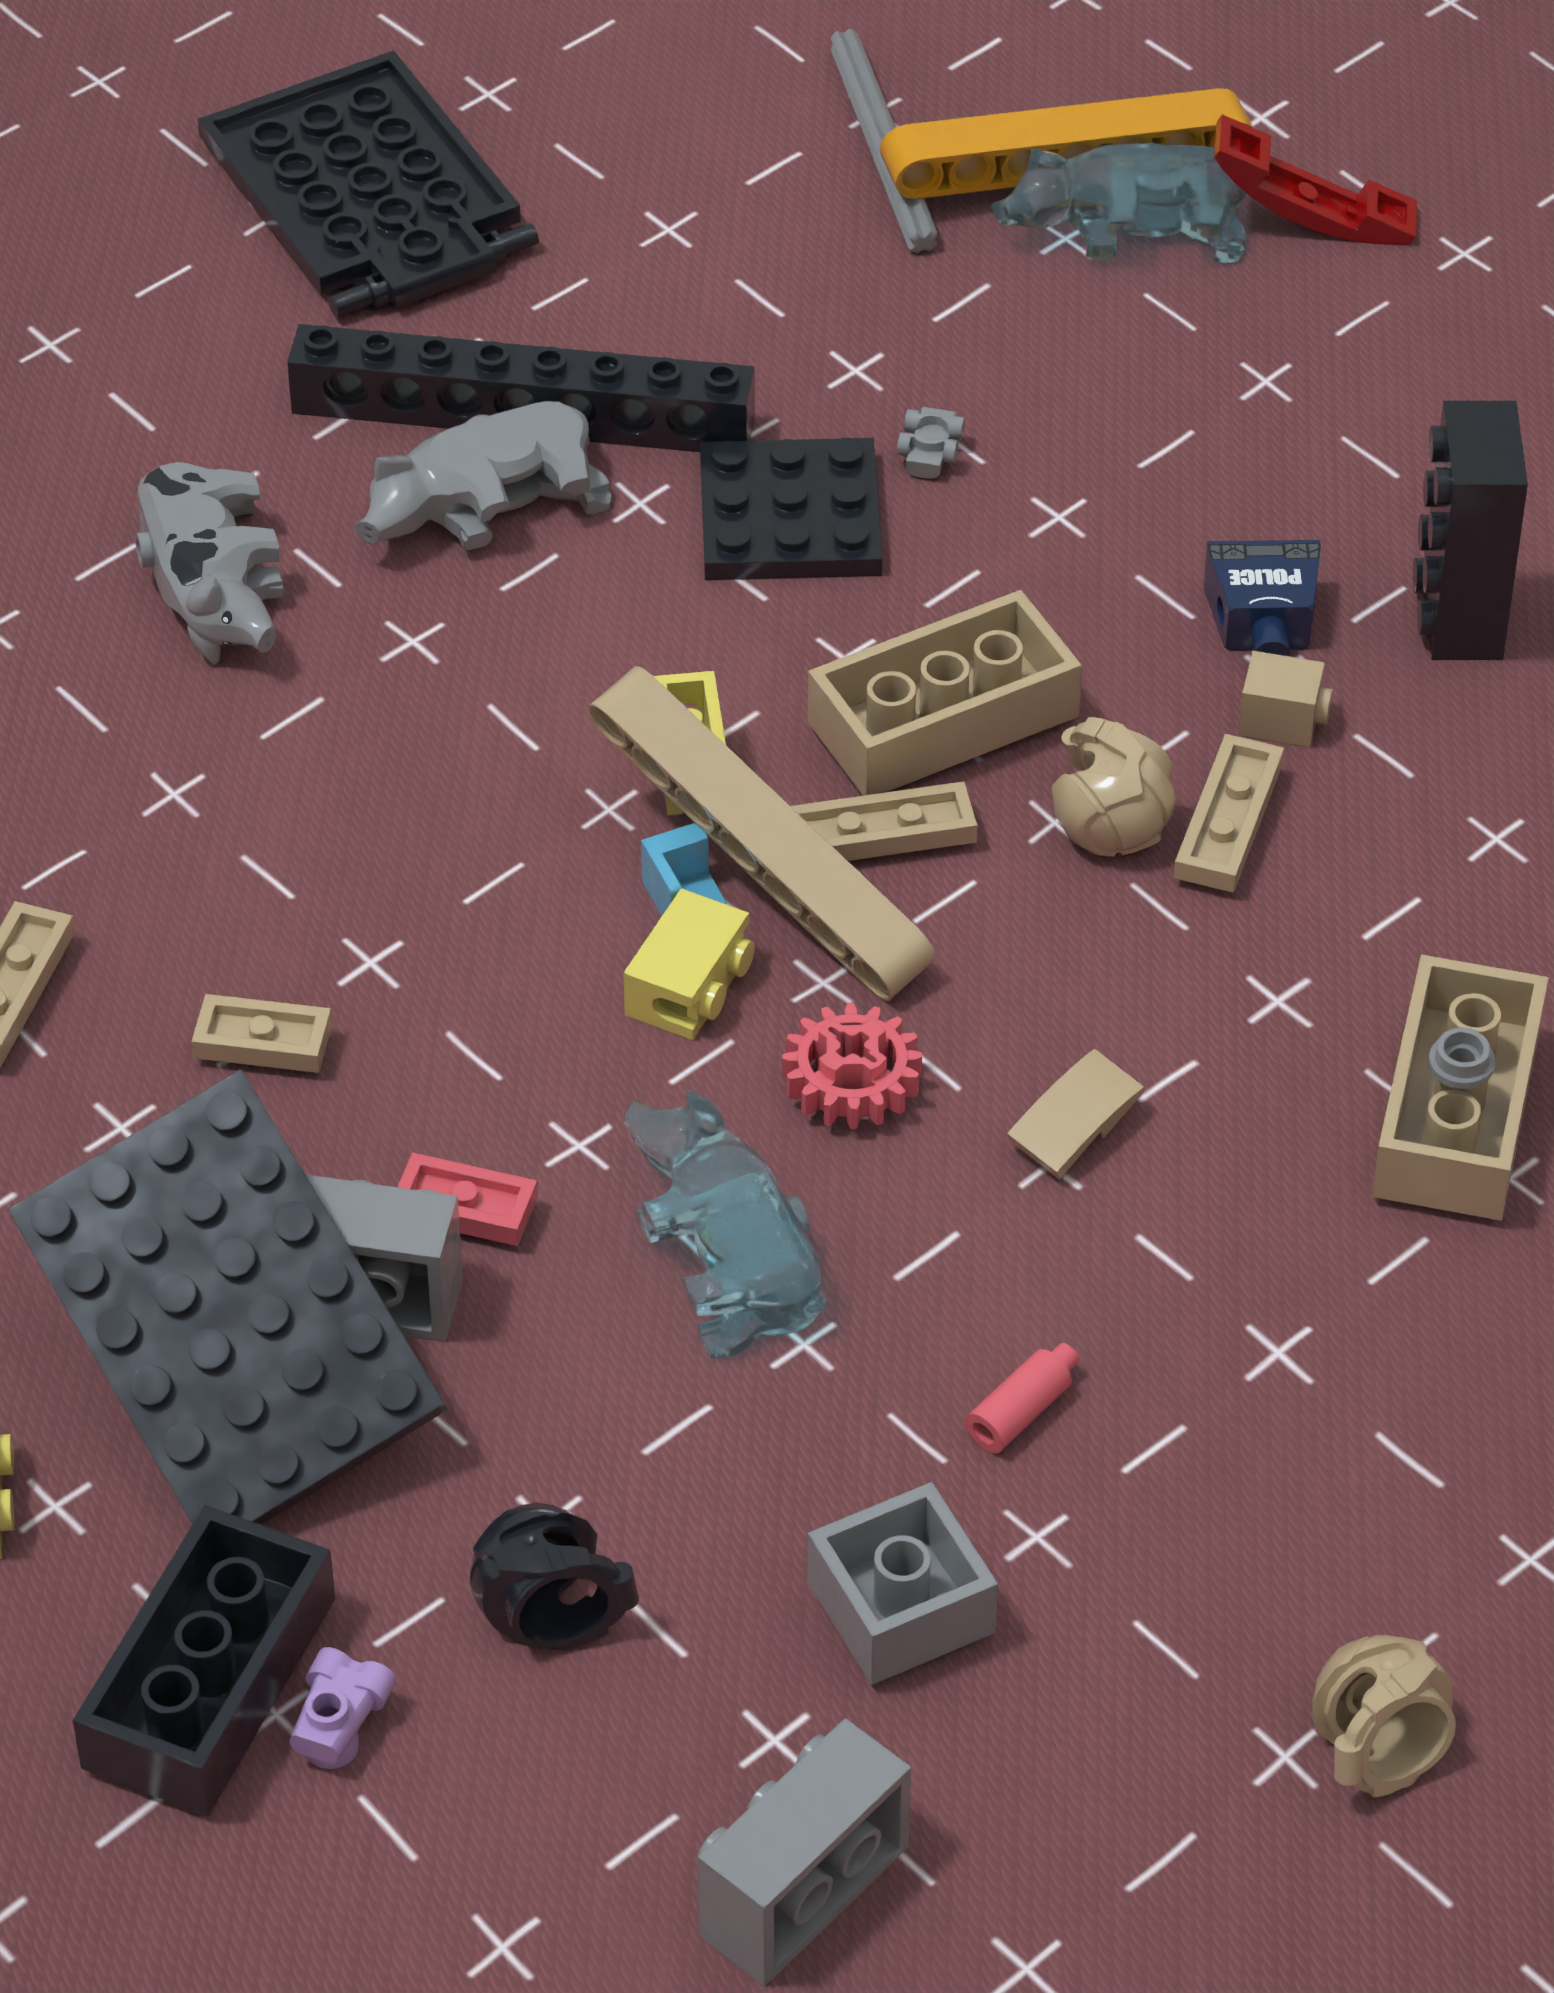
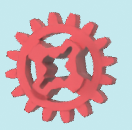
(852, 1065)

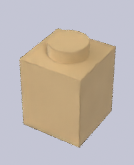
(1284, 699)

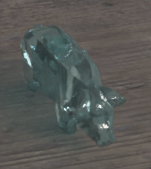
(1132, 192)
(744, 1228)

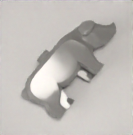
(485, 470)

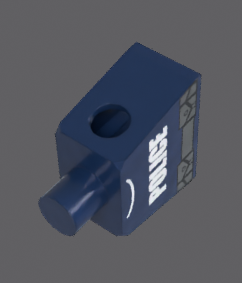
(1262, 593)

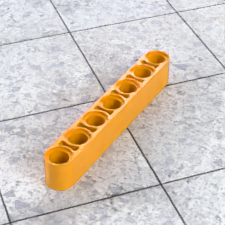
(996, 148)

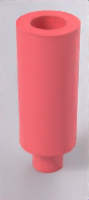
(1021, 1397)

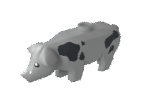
(207, 560)

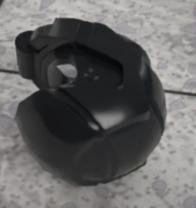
(526, 1565)

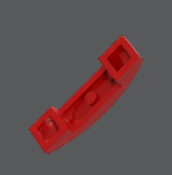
(1370, 216)

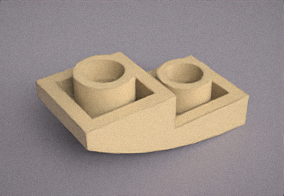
(1074, 1112)

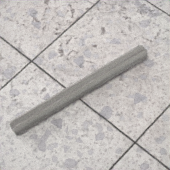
(876, 123)

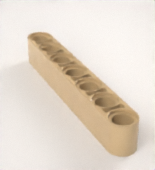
(762, 833)

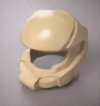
(1119, 795)
(1398, 1707)

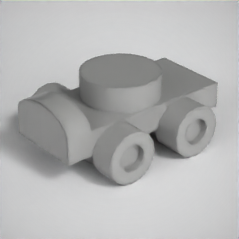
(931, 440)

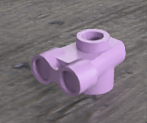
(337, 1706)

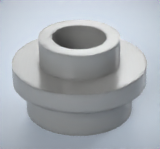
(1461, 1059)

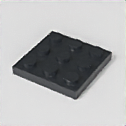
(790, 509)

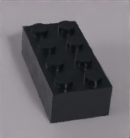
(1470, 530)
(205, 1660)

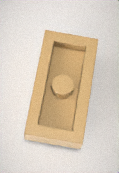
(262, 1033)

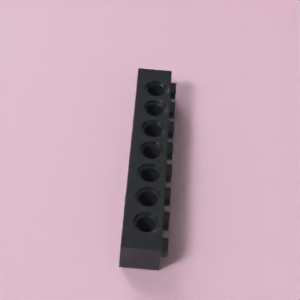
(453, 380)

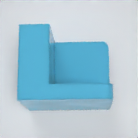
(677, 862)

